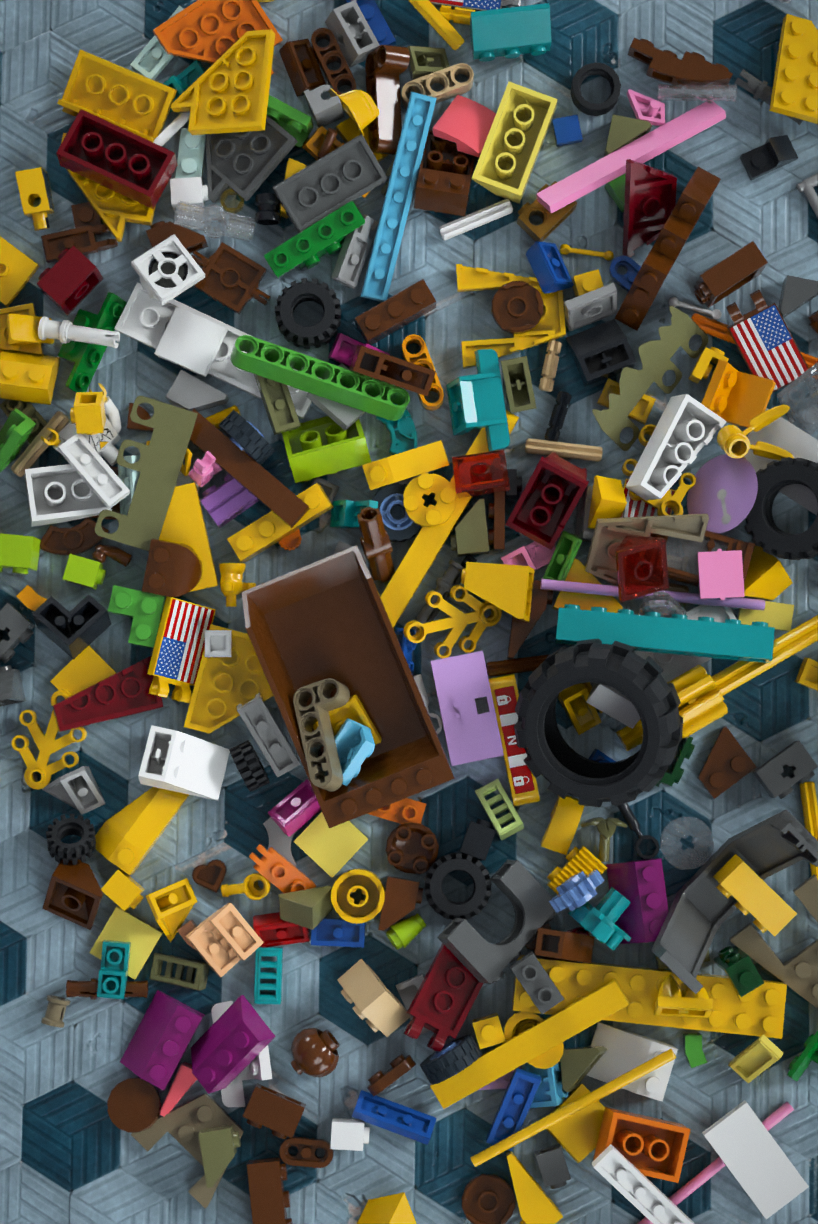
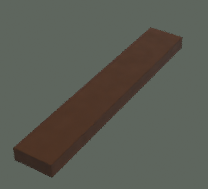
(248, 472)

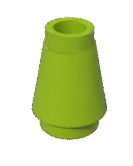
(405, 931)

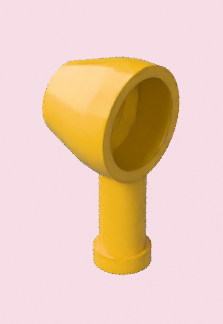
(249, 887)

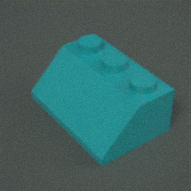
(510, 32)

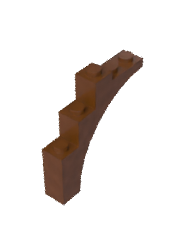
(667, 248)

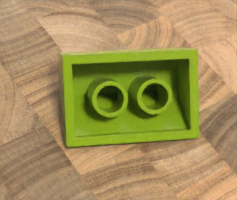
(324, 448)

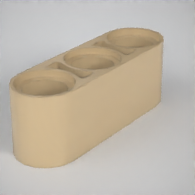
(446, 78)

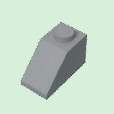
(191, 393)

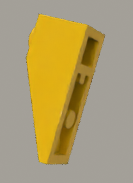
(405, 465)
(533, 1202)

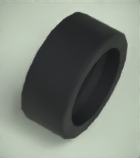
(601, 70)

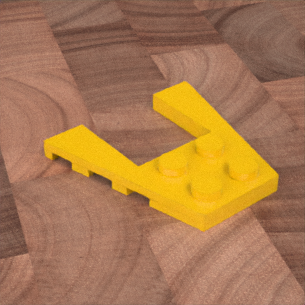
(549, 327)

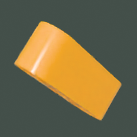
(423, 359)

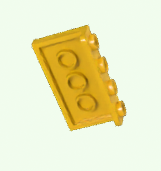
(117, 96)

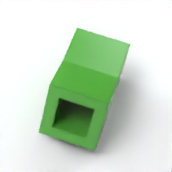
(693, 1049)

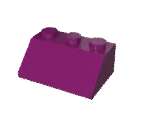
(645, 888)
(161, 1039)
(229, 1046)

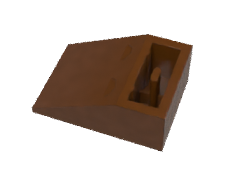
(444, 177)

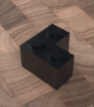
(72, 629)

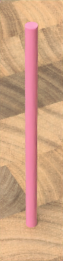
(718, 1164)

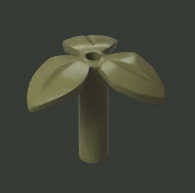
(606, 829)

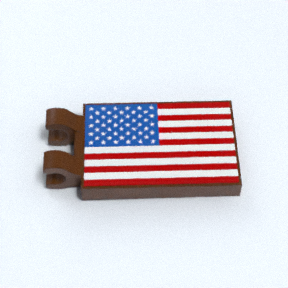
(766, 342)

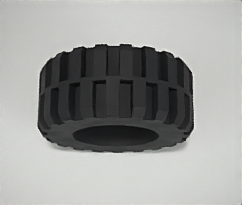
(760, 519)

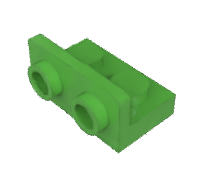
(290, 119)
(13, 436)

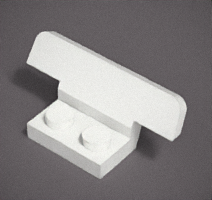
(257, 1069)

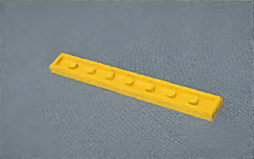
(532, 1043)

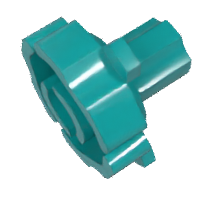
(601, 919)

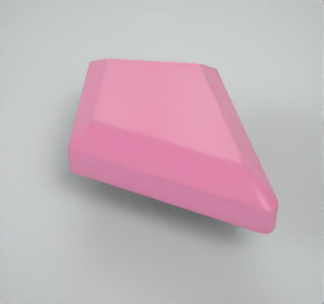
(647, 108)

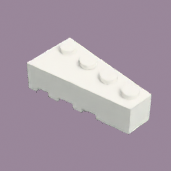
(673, 445)

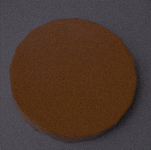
(517, 307)
(134, 1105)
(488, 1200)

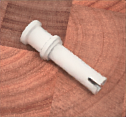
(67, 332)

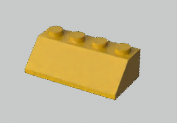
(28, 376)

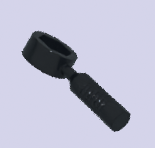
(635, 826)

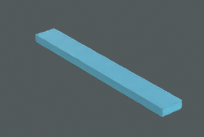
(398, 197)

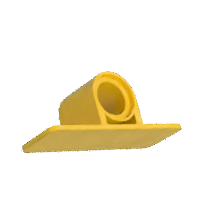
(24, 330)

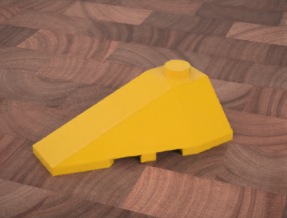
(137, 827)

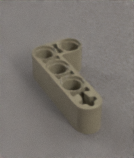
(323, 735)

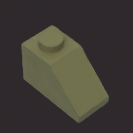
(471, 532)
(217, 1150)

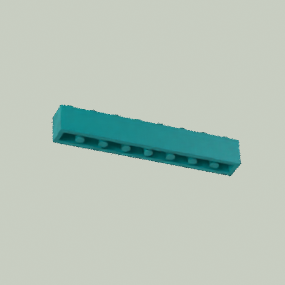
(667, 635)

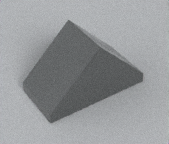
(796, 293)

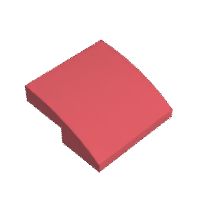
(465, 124)

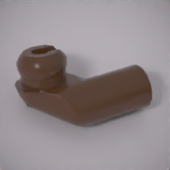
(112, 552)

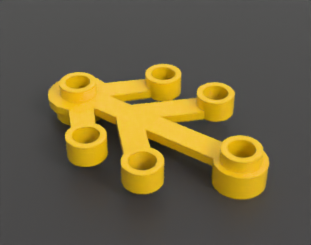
(667, 500)
(456, 621)
(46, 746)

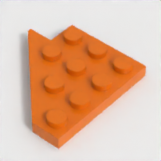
(211, 28)

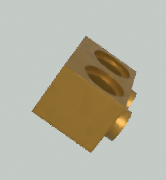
(550, 220)

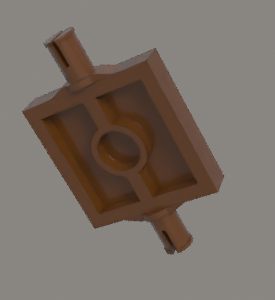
(231, 278)

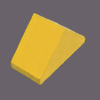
(607, 500)

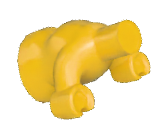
(231, 581)

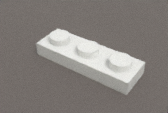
(94, 470)

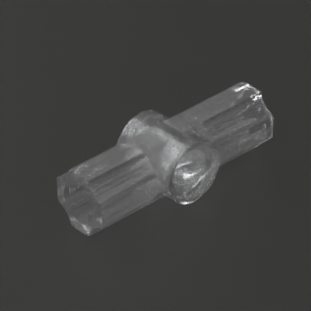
(200, 218)

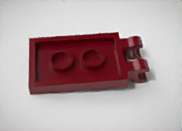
(443, 999)

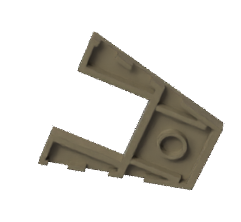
(611, 532)
(800, 971)

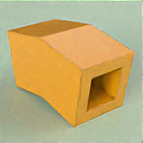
(30, 598)

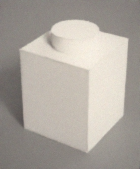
(188, 190)
(349, 1134)

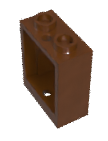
(729, 275)

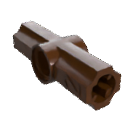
(376, 544)

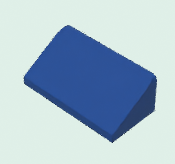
(549, 267)

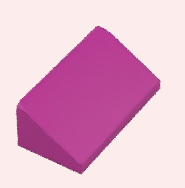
(295, 809)

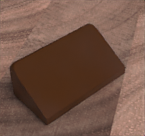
(301, 66)

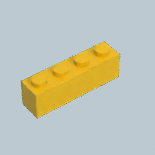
(271, 529)

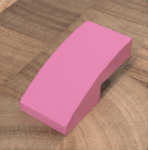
(531, 555)

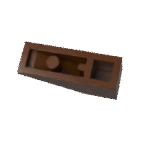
(392, 370)
(521, 629)

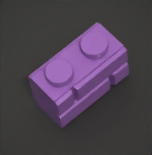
(227, 501)

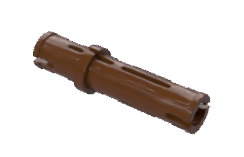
(89, 989)

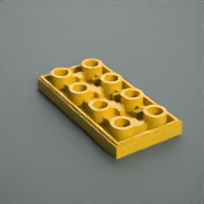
(187, 526)

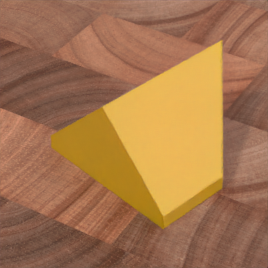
(765, 576)
(172, 906)
(387, 1210)

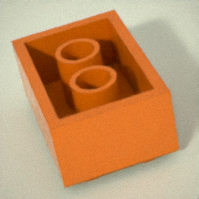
(647, 1142)

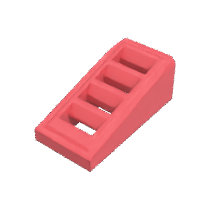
(181, 1084)

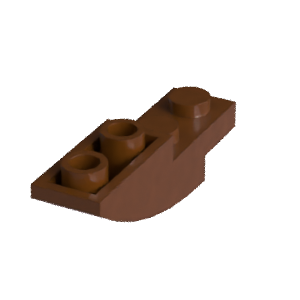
(667, 68)

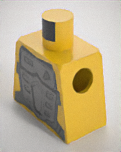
(32, 185)

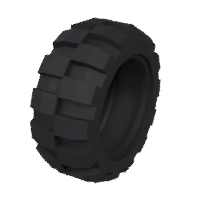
(566, 769)

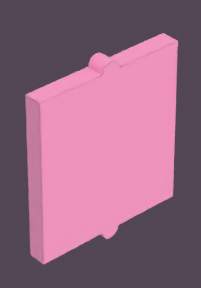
(720, 574)

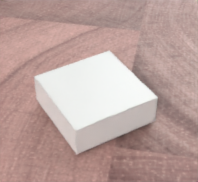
(218, 643)

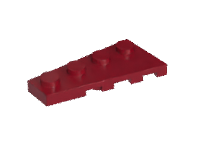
(109, 699)

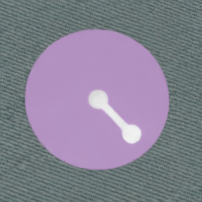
(724, 491)

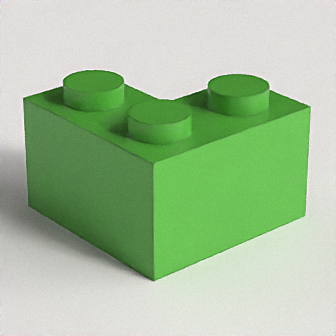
(143, 608)

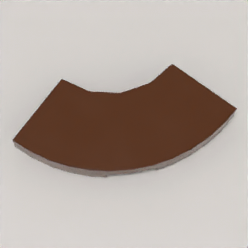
(71, 540)

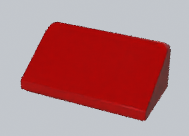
(278, 932)

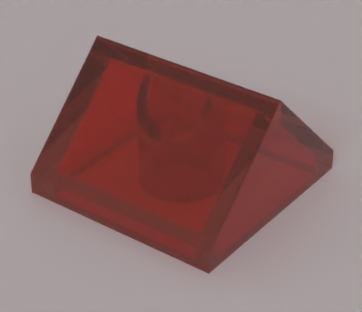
(480, 473)
(641, 566)

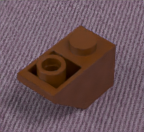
(564, 945)

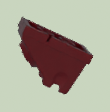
(548, 500)

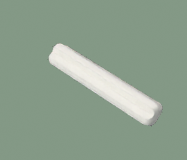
(476, 219)

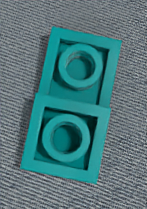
(113, 969)

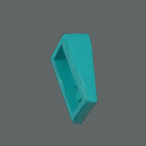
(268, 998)

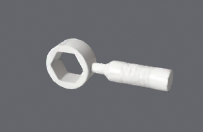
(419, 682)

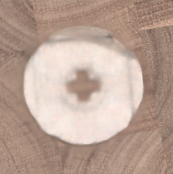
(701, 839)

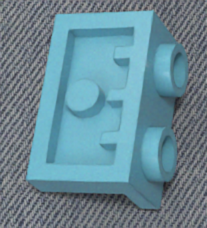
(550, 1089)

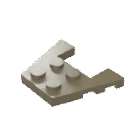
(184, 1125)

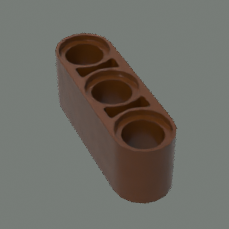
(331, 54)

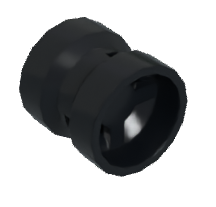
(268, 209)

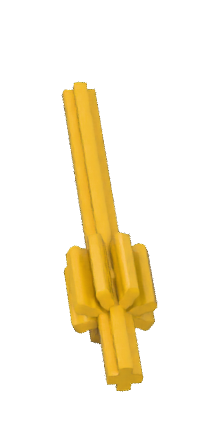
(703, 695)

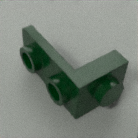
(677, 772)
(739, 969)

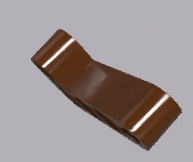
(383, 86)

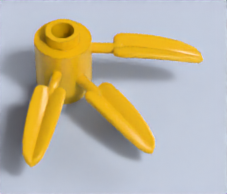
(736, 443)

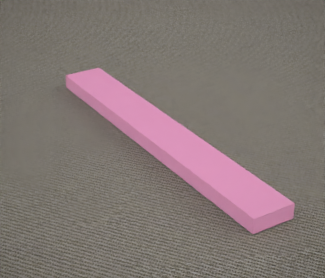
(639, 150)

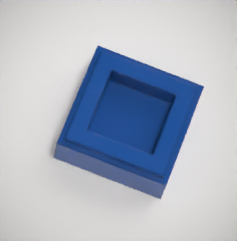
(567, 130)

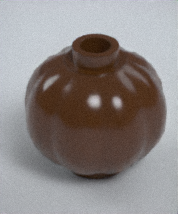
(314, 1052)

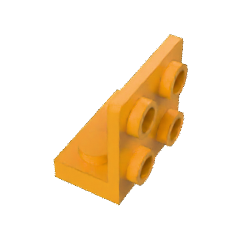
(737, 394)

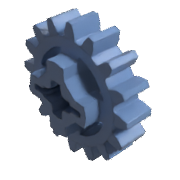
(576, 891)

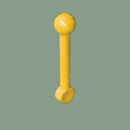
(565, 249)

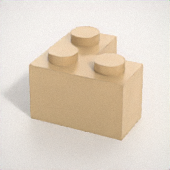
(372, 999)

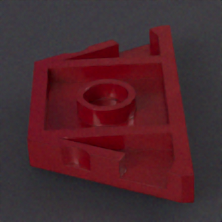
(647, 204)

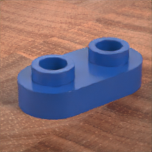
(627, 279)

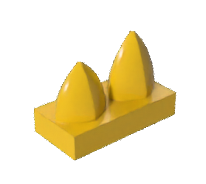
(673, 1004)

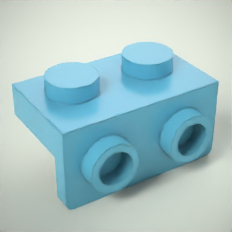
(353, 745)

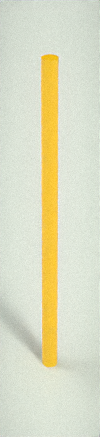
(573, 1107)

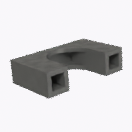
(531, 912)

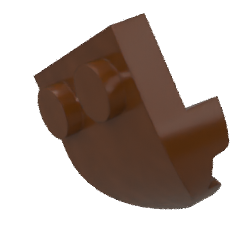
(171, 569)

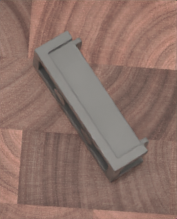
(268, 735)

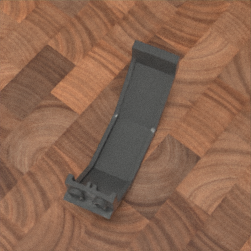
(702, 908)

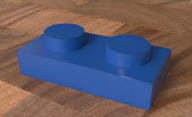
(338, 933)

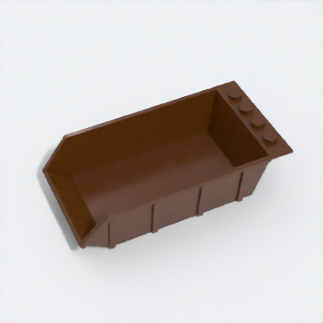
(335, 626)

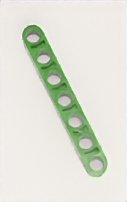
(307, 378)

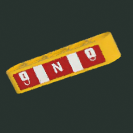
(521, 780)

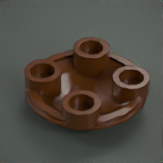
(412, 848)

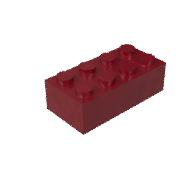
(117, 159)

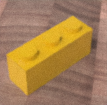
(754, 896)

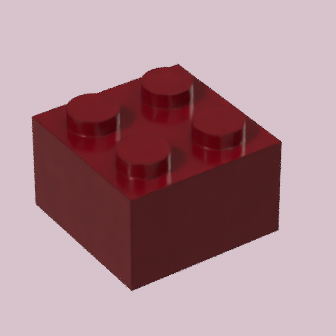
(69, 279)

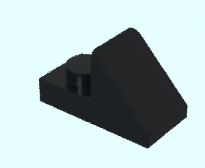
(768, 157)

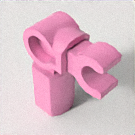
(204, 469)

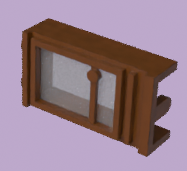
(682, 554)

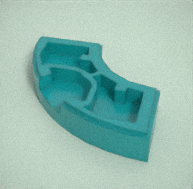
(402, 433)

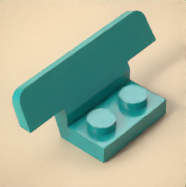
(479, 401)

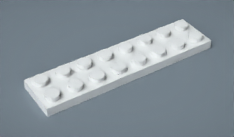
(147, 320)

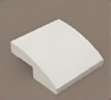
(191, 341)

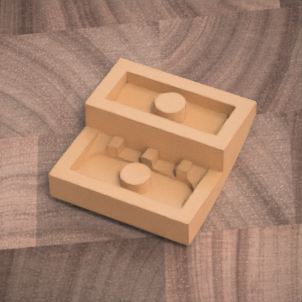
(224, 939)

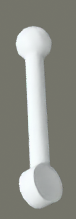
(715, 314)

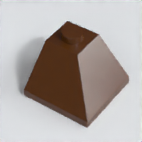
(74, 894)

